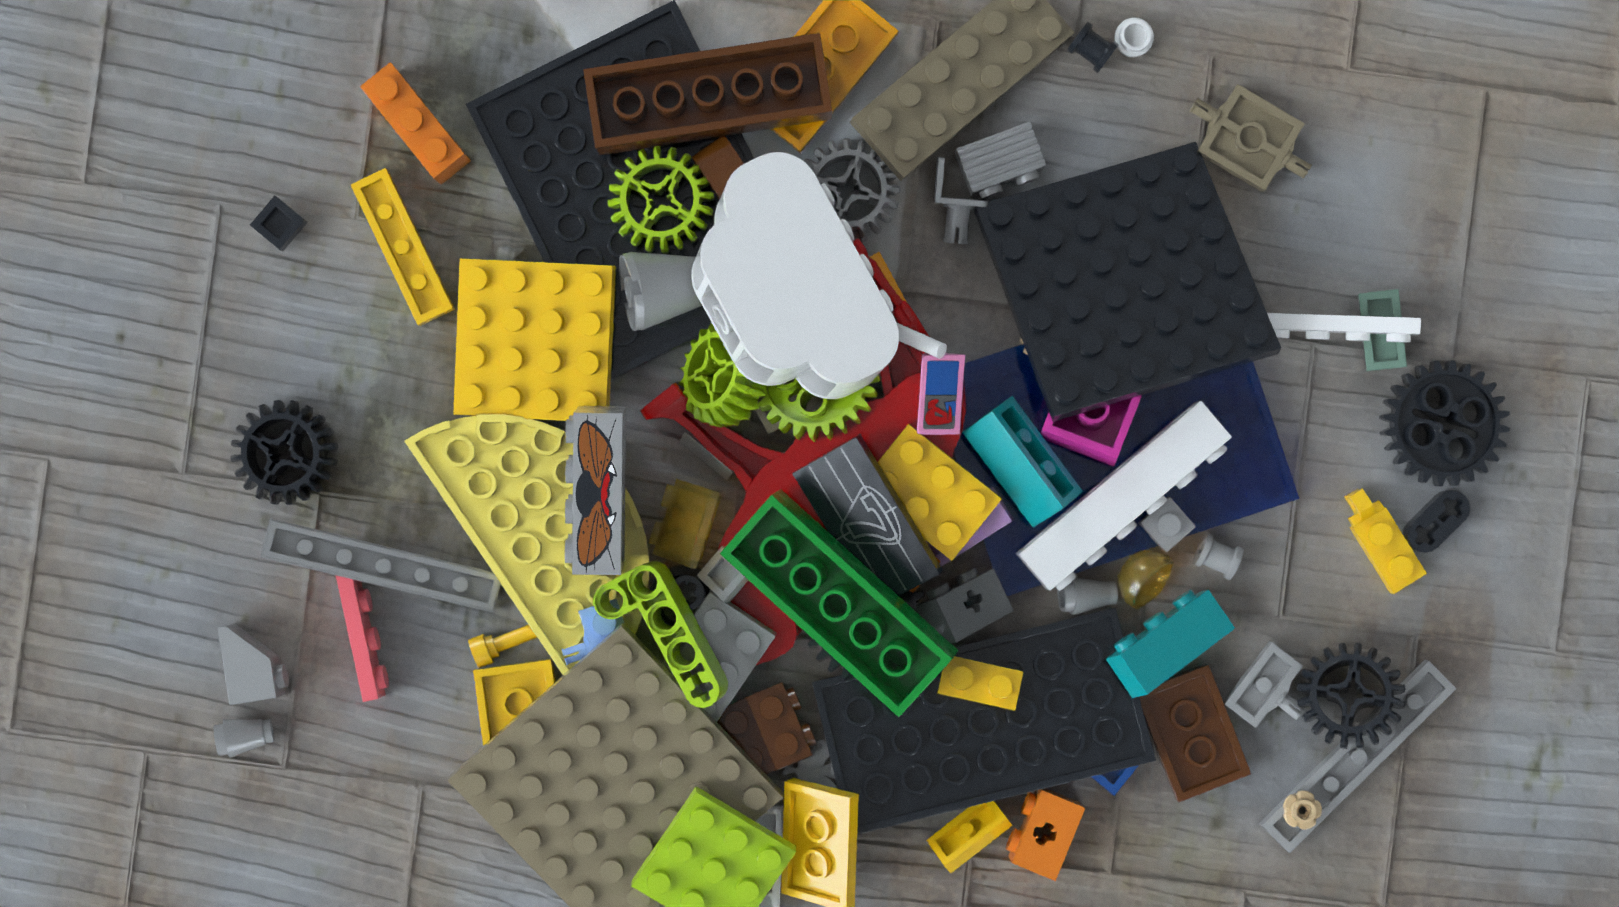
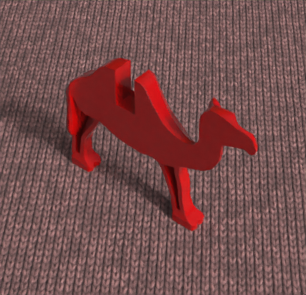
(768, 470)

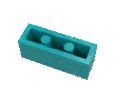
(1022, 462)
(1169, 642)

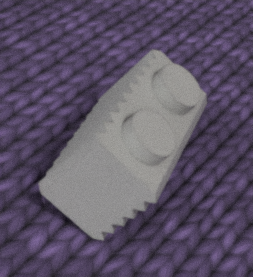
(1000, 160)

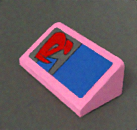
(941, 394)

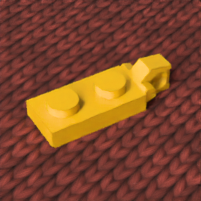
(1383, 542)

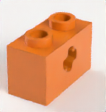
(1048, 853)

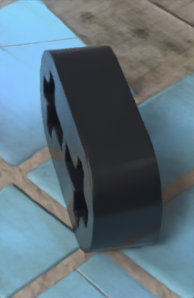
(1444, 527)

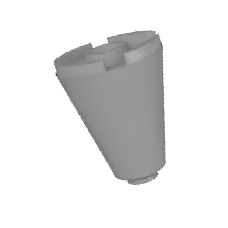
(656, 287)

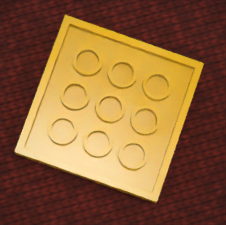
(533, 338)

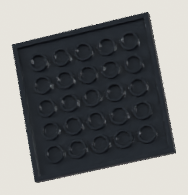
(1126, 281)

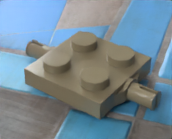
(1250, 138)

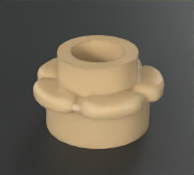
(1302, 799)

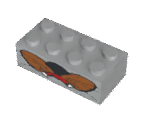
(598, 490)

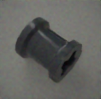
(1092, 47)

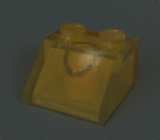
(685, 523)

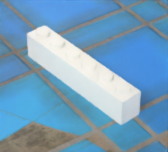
(1124, 495)

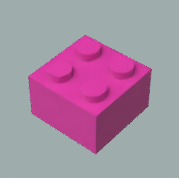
(1094, 432)

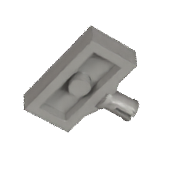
(1265, 686)

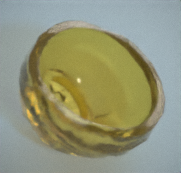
(1144, 577)

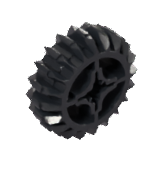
(274, 467)
(1369, 699)

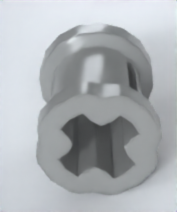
(1218, 556)

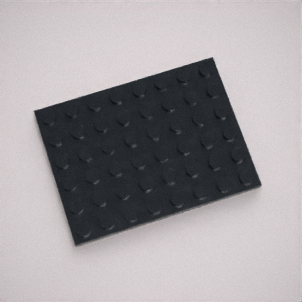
(560, 183)

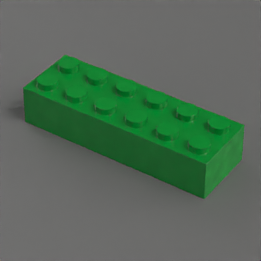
(839, 602)

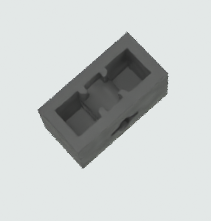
(965, 606)

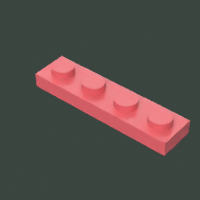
(363, 638)

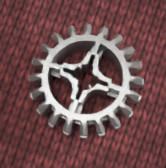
(865, 196)

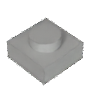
(1167, 525)
(722, 577)

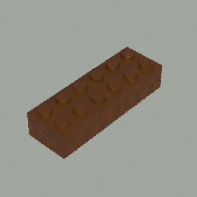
(708, 94)

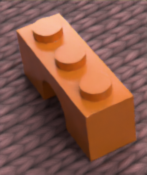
(415, 123)

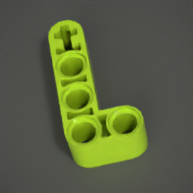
(668, 637)

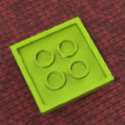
(713, 858)

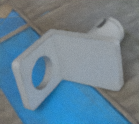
(957, 208)

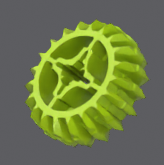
(670, 184)
(714, 384)

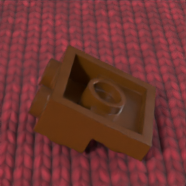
(769, 728)

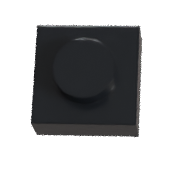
(278, 223)

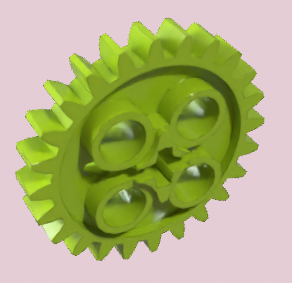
(830, 415)

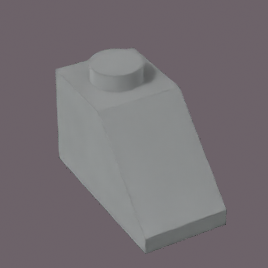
(250, 667)

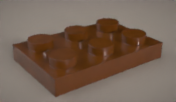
(1193, 734)

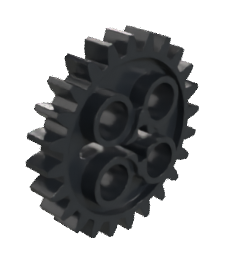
(1455, 391)

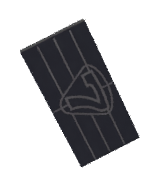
(867, 515)

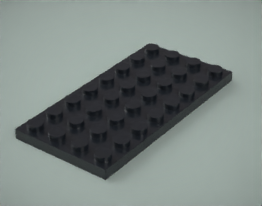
(961, 753)

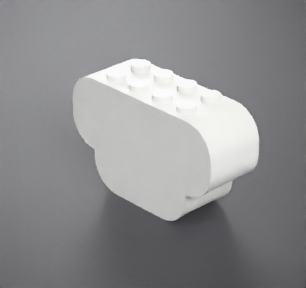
(791, 283)

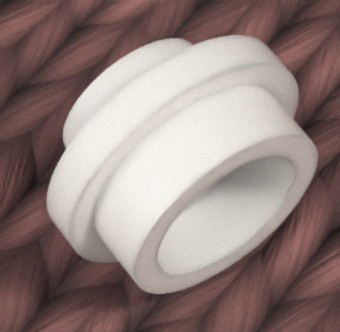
(1134, 37)

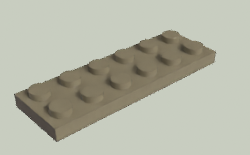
(959, 81)

